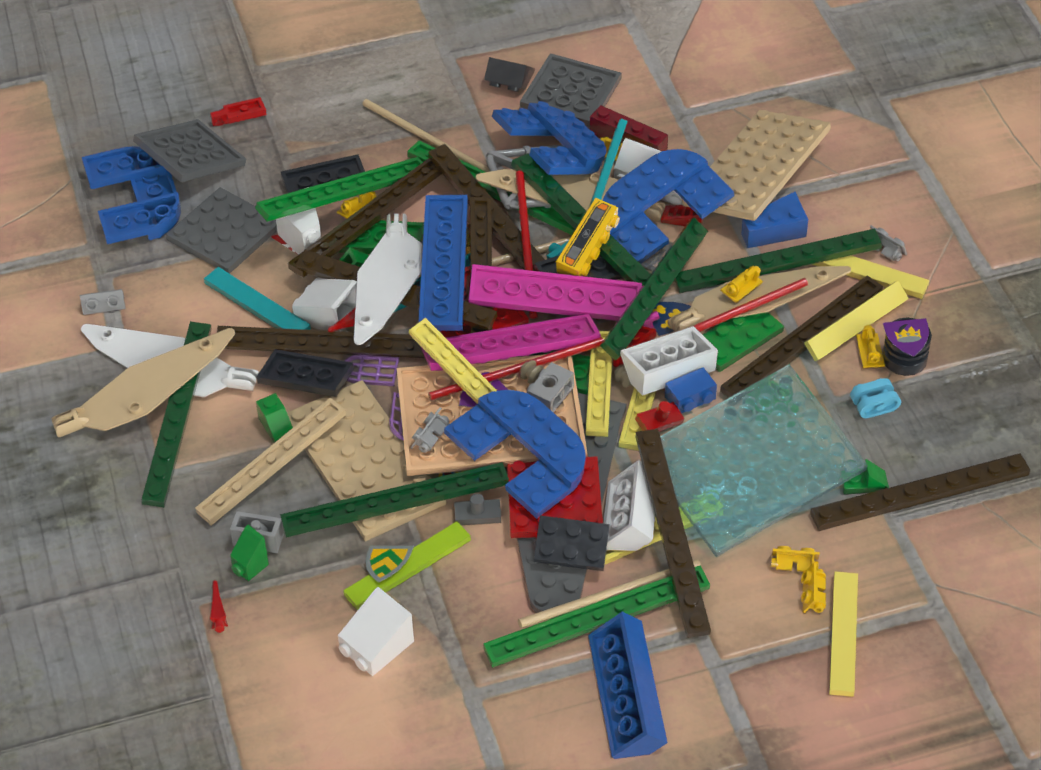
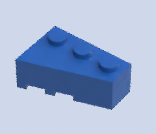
(777, 223)

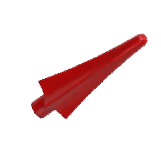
(345, 322)
(218, 613)

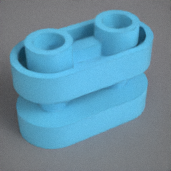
(875, 398)

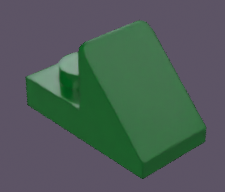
(868, 481)

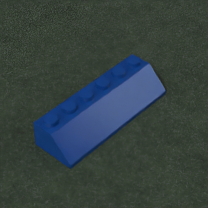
(627, 687)

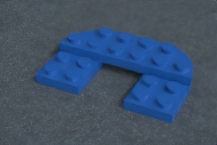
(582, 149)
(650, 182)
(153, 187)
(539, 430)

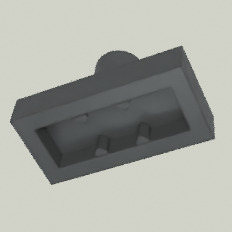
(477, 511)

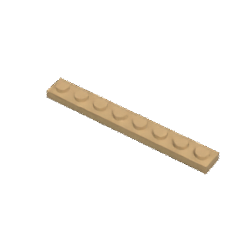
(270, 461)

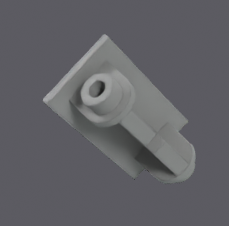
(892, 247)
(102, 301)
(434, 424)

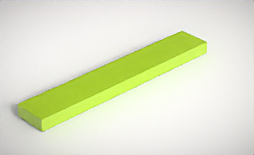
(420, 558)

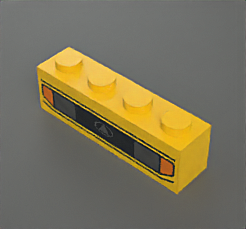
(588, 239)

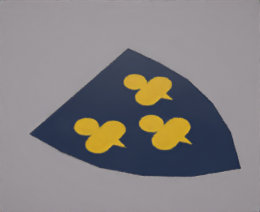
(666, 311)

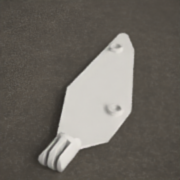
(386, 278)
(134, 347)

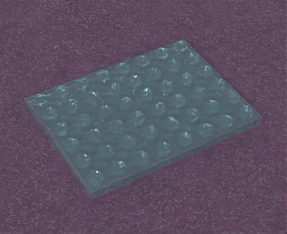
(756, 459)

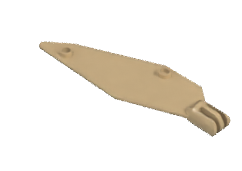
(578, 186)
(716, 302)
(142, 386)

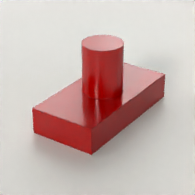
(660, 418)

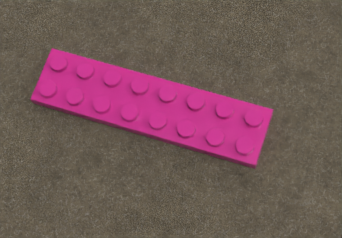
(550, 292)
(521, 340)

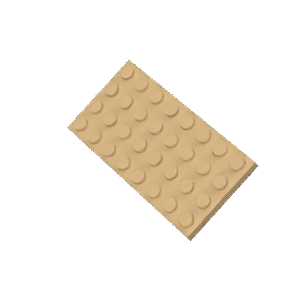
(765, 159)
(362, 456)

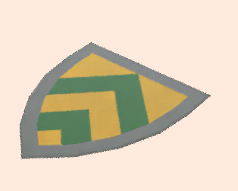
(386, 560)

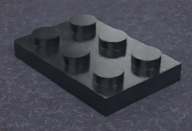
(571, 543)

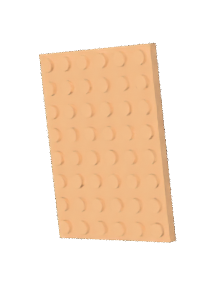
(445, 455)

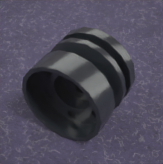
(901, 362)

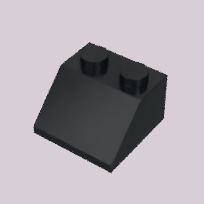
(508, 73)

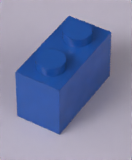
(691, 390)

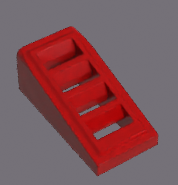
(686, 214)

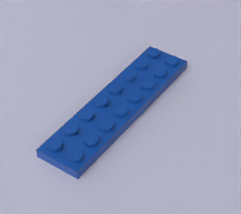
(444, 261)

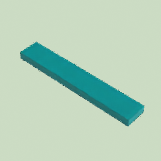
(609, 160)
(253, 301)

